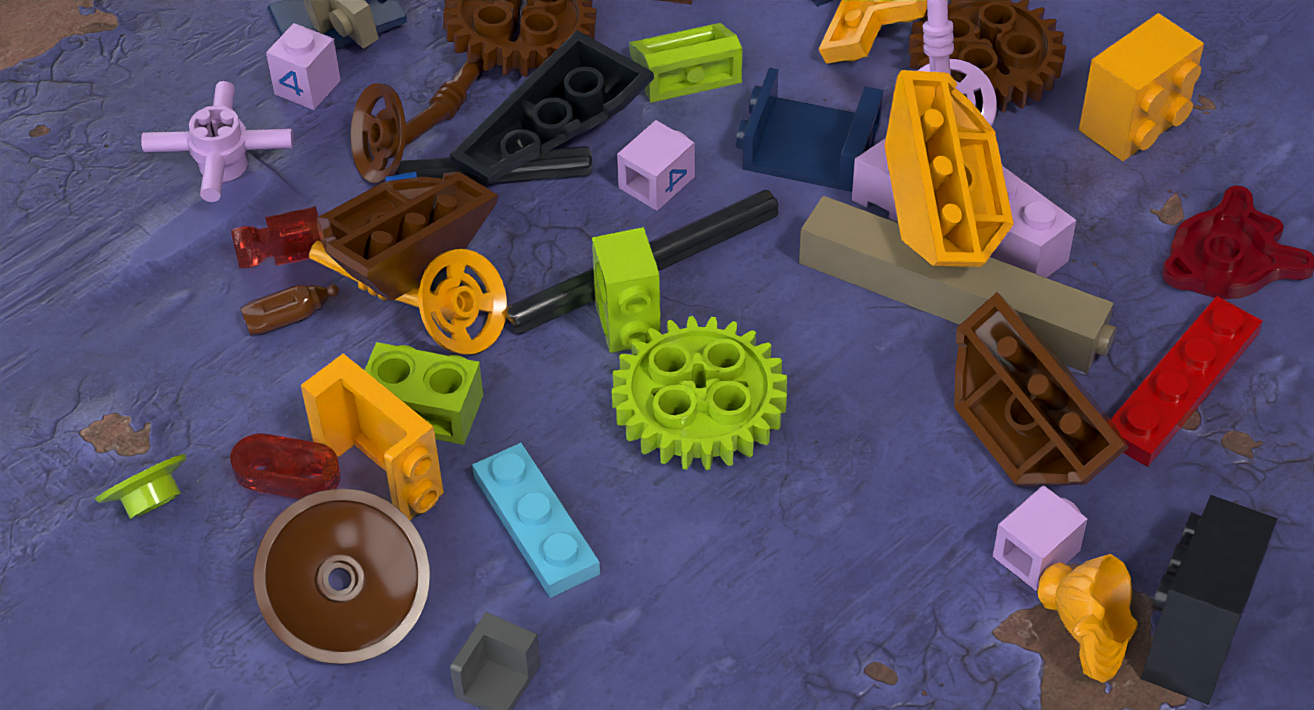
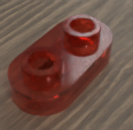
(288, 463)

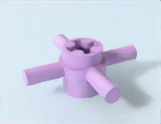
(218, 142)

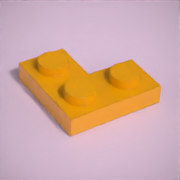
(859, 22)

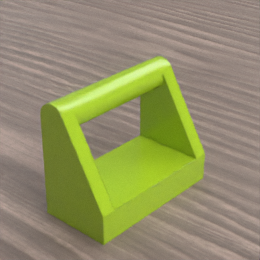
(689, 61)

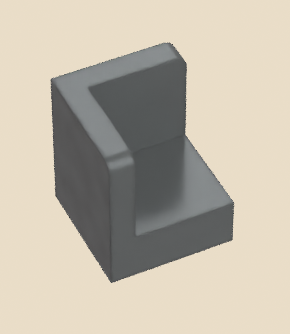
(495, 664)

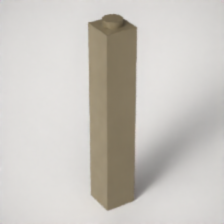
(873, 256)

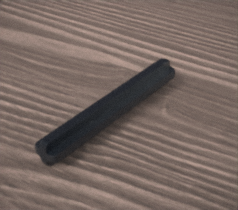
(550, 165)

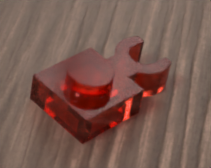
(286, 238)

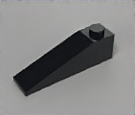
(557, 102)

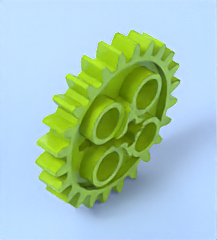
(708, 392)

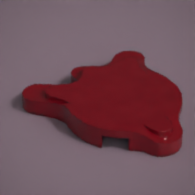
(1232, 251)

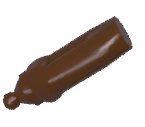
(285, 307)

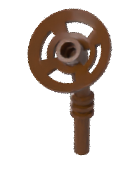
(389, 131)

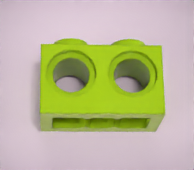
(626, 287)
(433, 385)

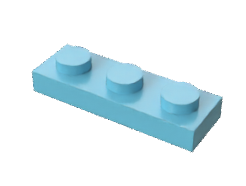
(536, 520)

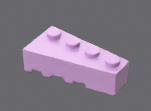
(1040, 231)

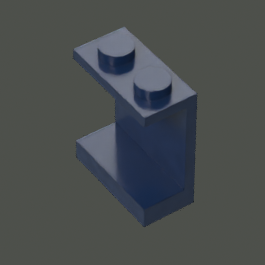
(807, 139)

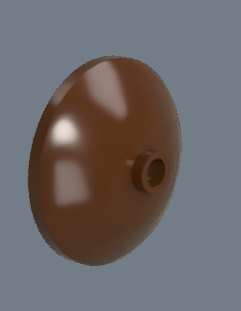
(349, 534)

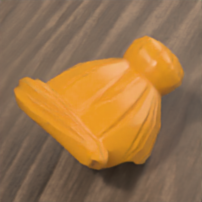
(1094, 609)

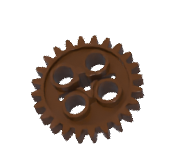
(488, 26)
(1005, 42)

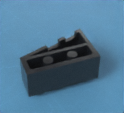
(1205, 596)

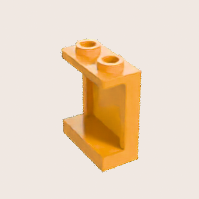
(354, 409)

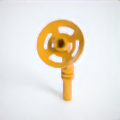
(449, 300)

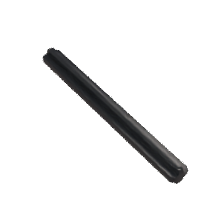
(666, 251)

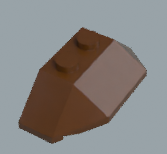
(402, 227)
(1028, 402)

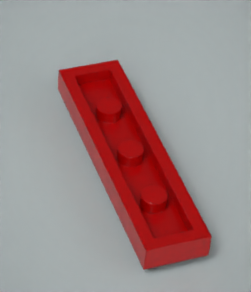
(1184, 378)

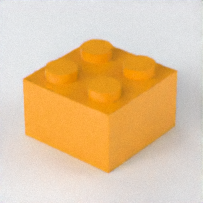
(1141, 87)

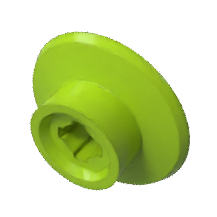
(146, 489)

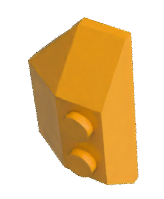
(945, 172)

